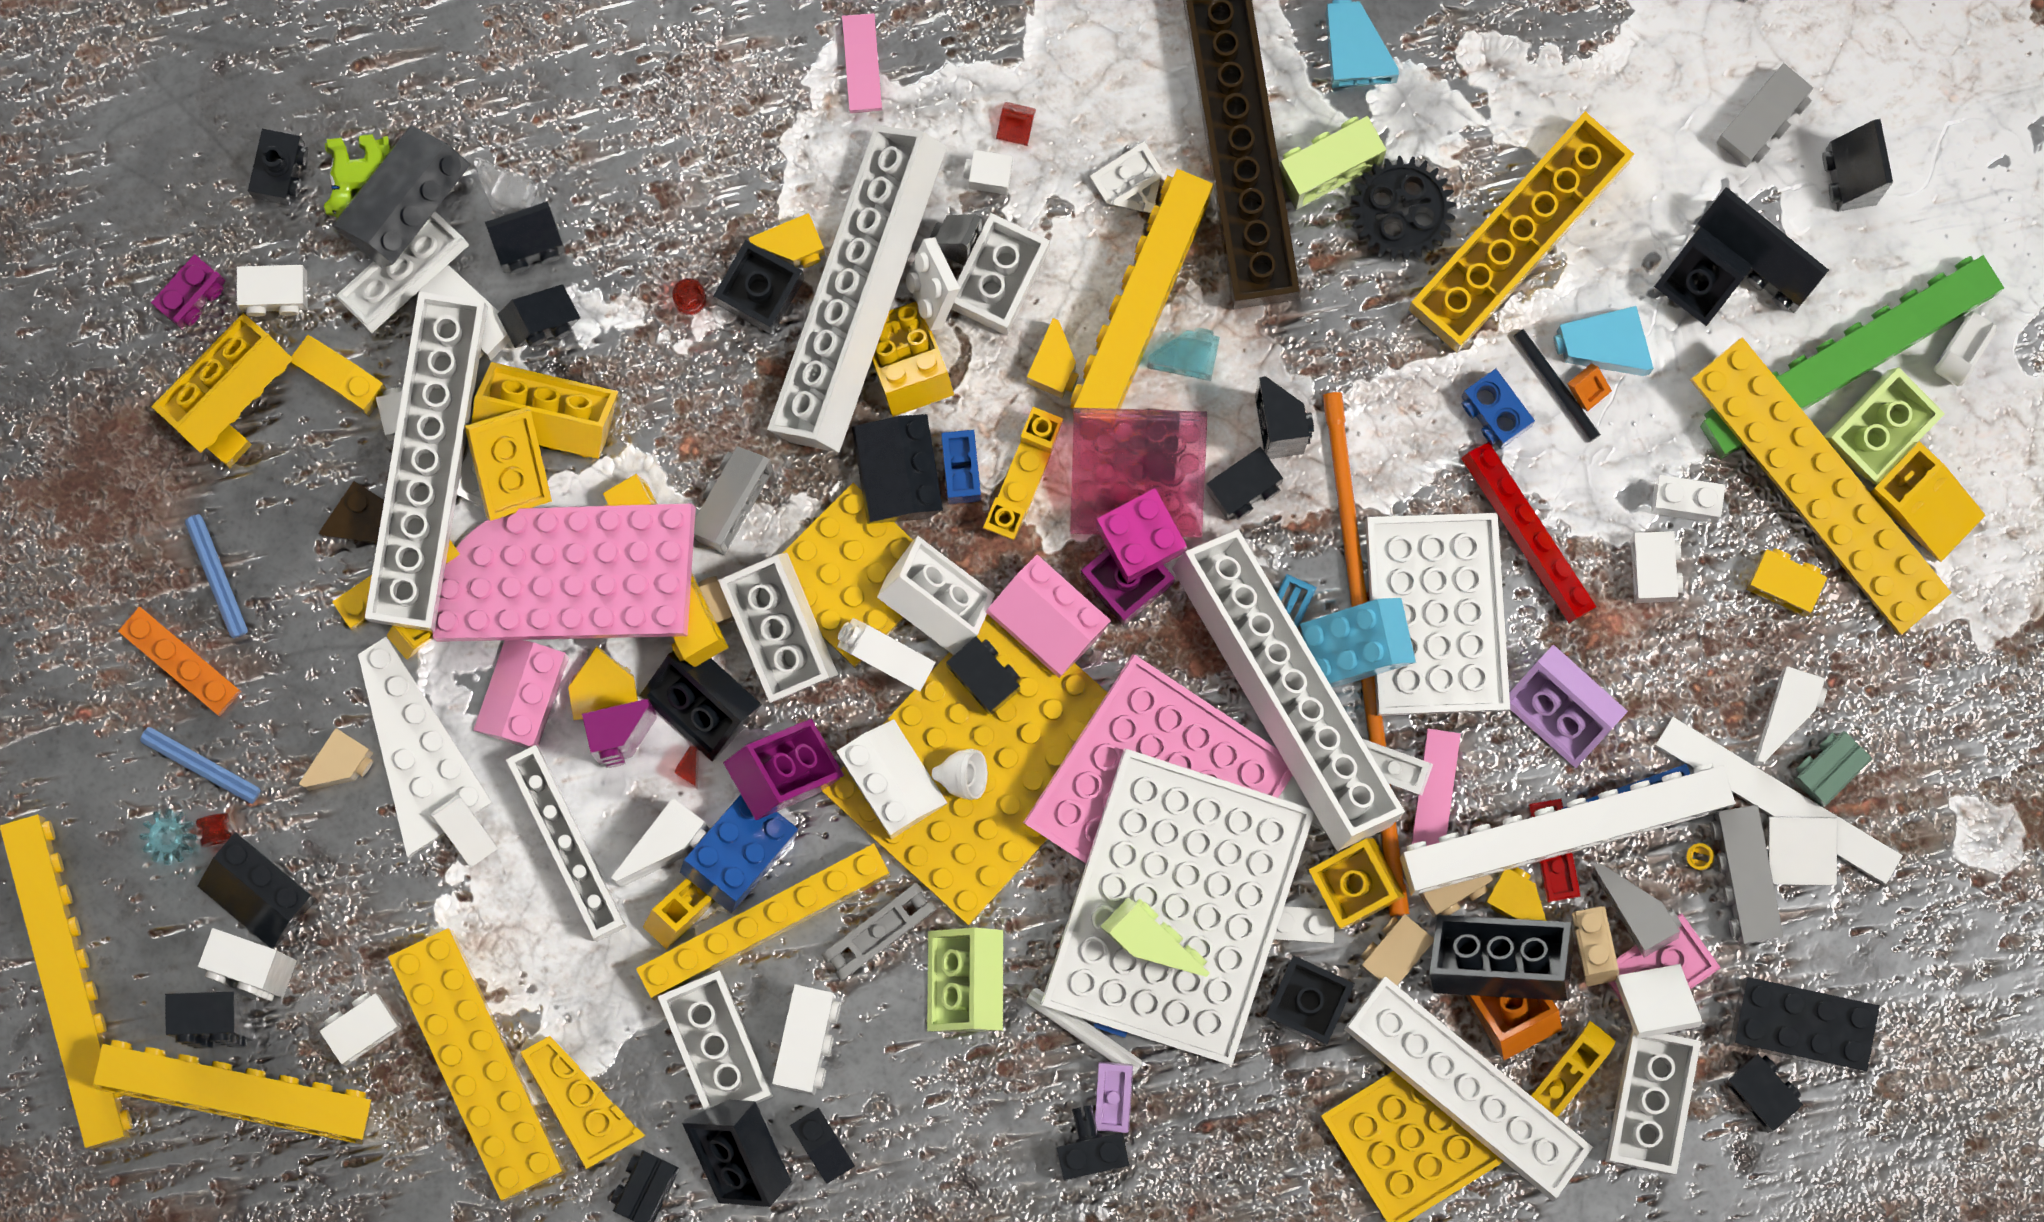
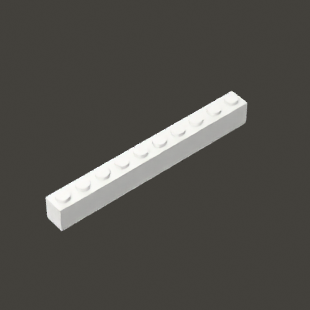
(1566, 830)

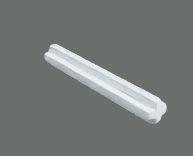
(1085, 1032)

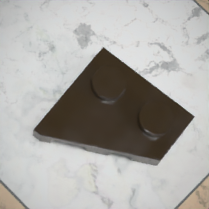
(355, 516)

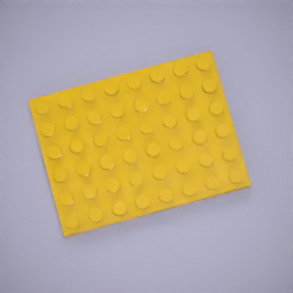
(980, 844)

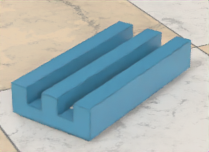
(1299, 584)

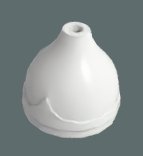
(963, 774)

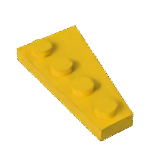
(582, 1109)

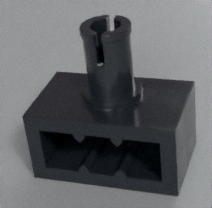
(277, 167)
(1091, 1152)

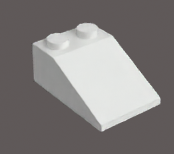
(666, 841)

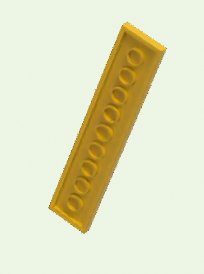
(1820, 486)

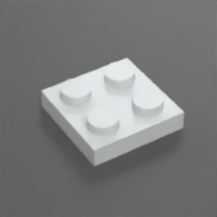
(932, 284)

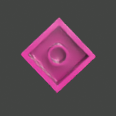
(1141, 535)

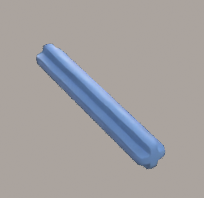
(216, 576)
(200, 765)

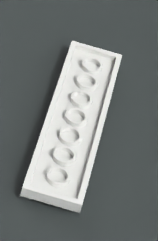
(1468, 1088)

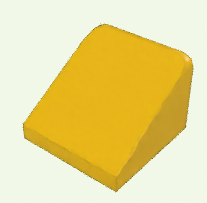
(229, 446)
(409, 640)

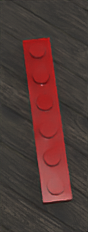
(1528, 532)

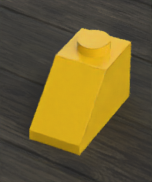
(792, 242)
(1054, 363)
(1516, 896)

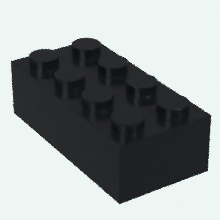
(1502, 957)
(210, 1018)
(1804, 1025)

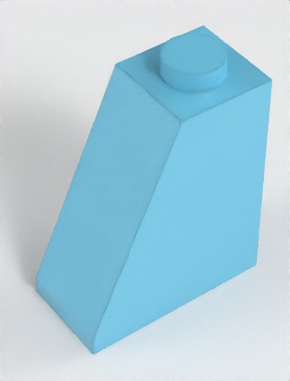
(1356, 48)
(1608, 341)

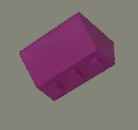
(618, 731)

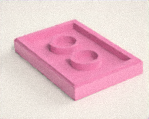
(1686, 950)

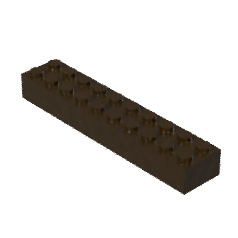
(1242, 152)

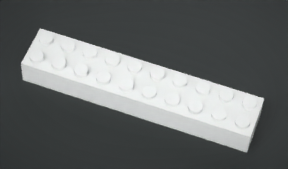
(857, 288)
(426, 461)
(1288, 690)

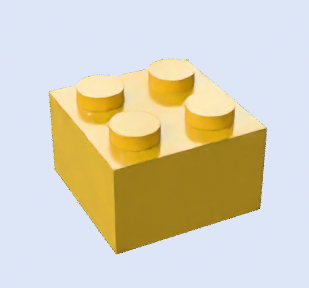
(1356, 883)

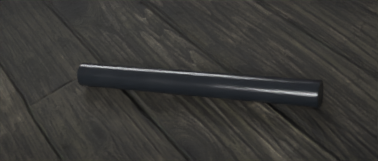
(1557, 385)

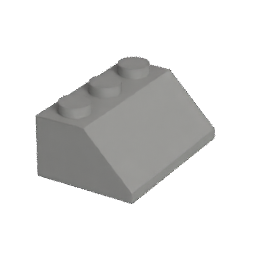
(731, 498)

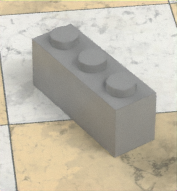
(1766, 116)

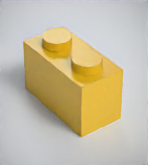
(1787, 582)

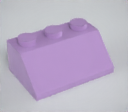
(1565, 706)

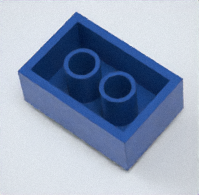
(737, 853)

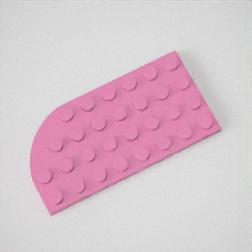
(571, 575)

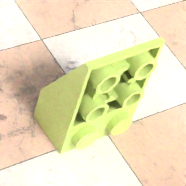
(1141, 936)

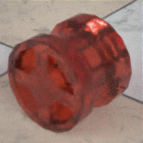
(689, 290)
(214, 829)

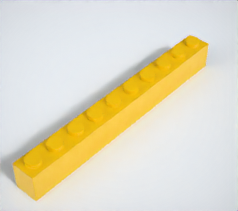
(64, 976)

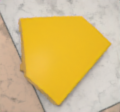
(600, 685)

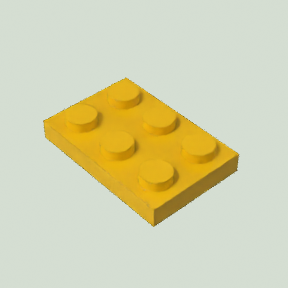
(508, 463)

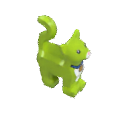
(350, 175)

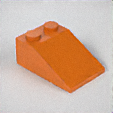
(1516, 1022)

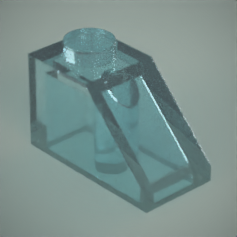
(1187, 355)

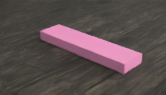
(1435, 802)

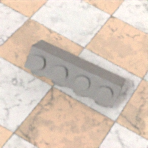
(1747, 875)

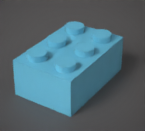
(1360, 641)

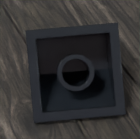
(526, 238)

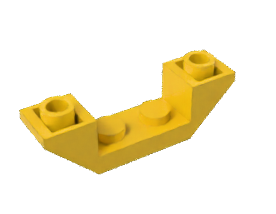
(1024, 474)

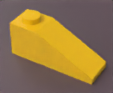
(338, 374)
(677, 913)
(1574, 1068)

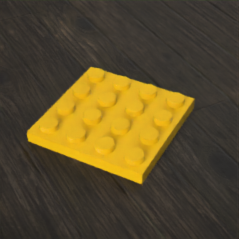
(845, 565)
(1405, 1148)

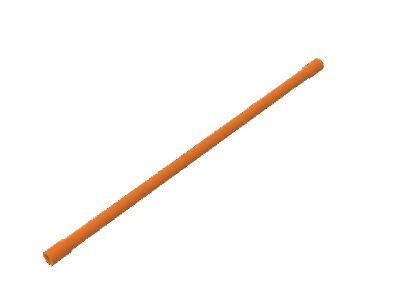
(1336, 424)

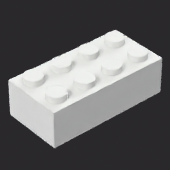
(778, 627)
(246, 965)
(714, 1042)
(1653, 1102)

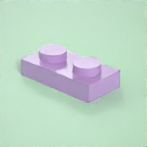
(1114, 1097)

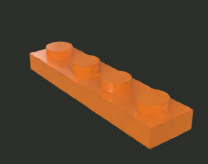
(179, 661)

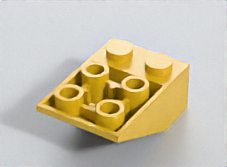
(910, 362)
(1928, 502)

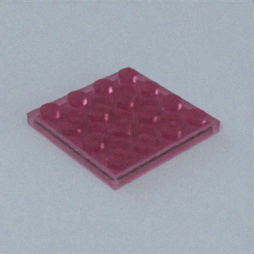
(1132, 452)

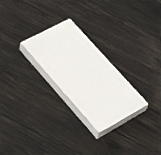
(382, 291)

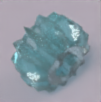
(160, 847)

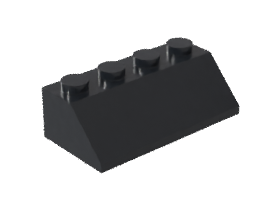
(401, 195)
(1777, 260)

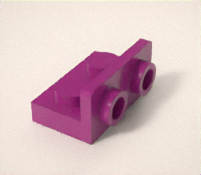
(189, 292)

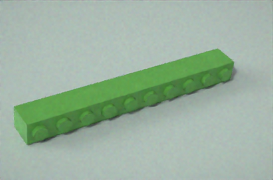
(1875, 342)

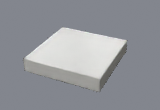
(1803, 850)
(1658, 1001)

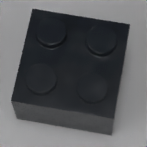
(1703, 276)
(759, 287)
(1309, 1001)

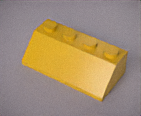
(222, 383)
(564, 411)

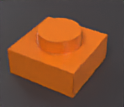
(1589, 387)

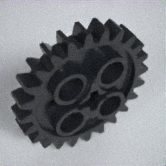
(1413, 235)

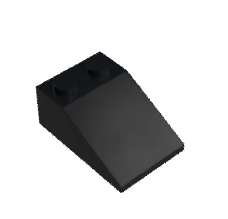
(1858, 167)

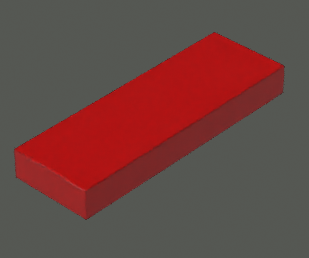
(1558, 872)

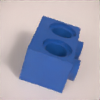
(1504, 405)
(961, 467)

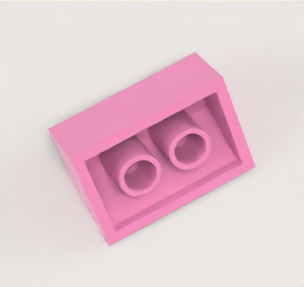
(1048, 616)
(521, 693)

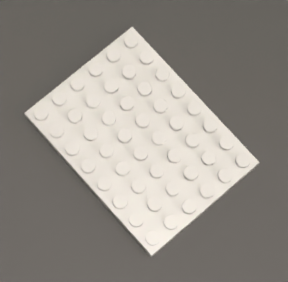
(1214, 870)

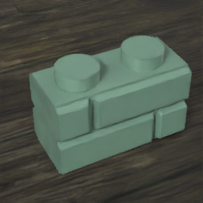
(1832, 768)

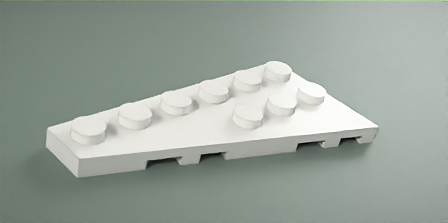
(416, 749)

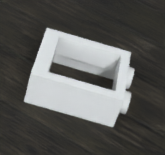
(885, 653)

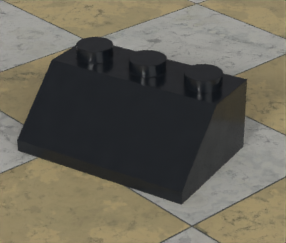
(1282, 420)
(897, 469)
(701, 703)
(255, 890)
(738, 1154)

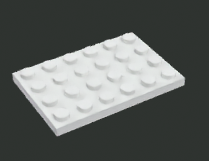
(1453, 610)

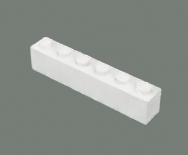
(566, 843)

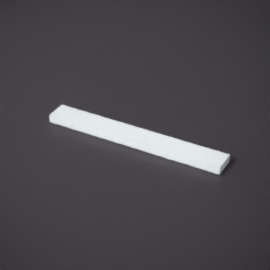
(1776, 798)

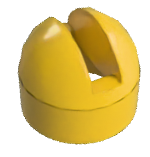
(1703, 849)

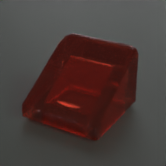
(1016, 123)
(688, 767)

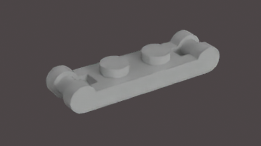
(879, 932)

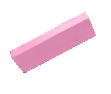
(862, 63)

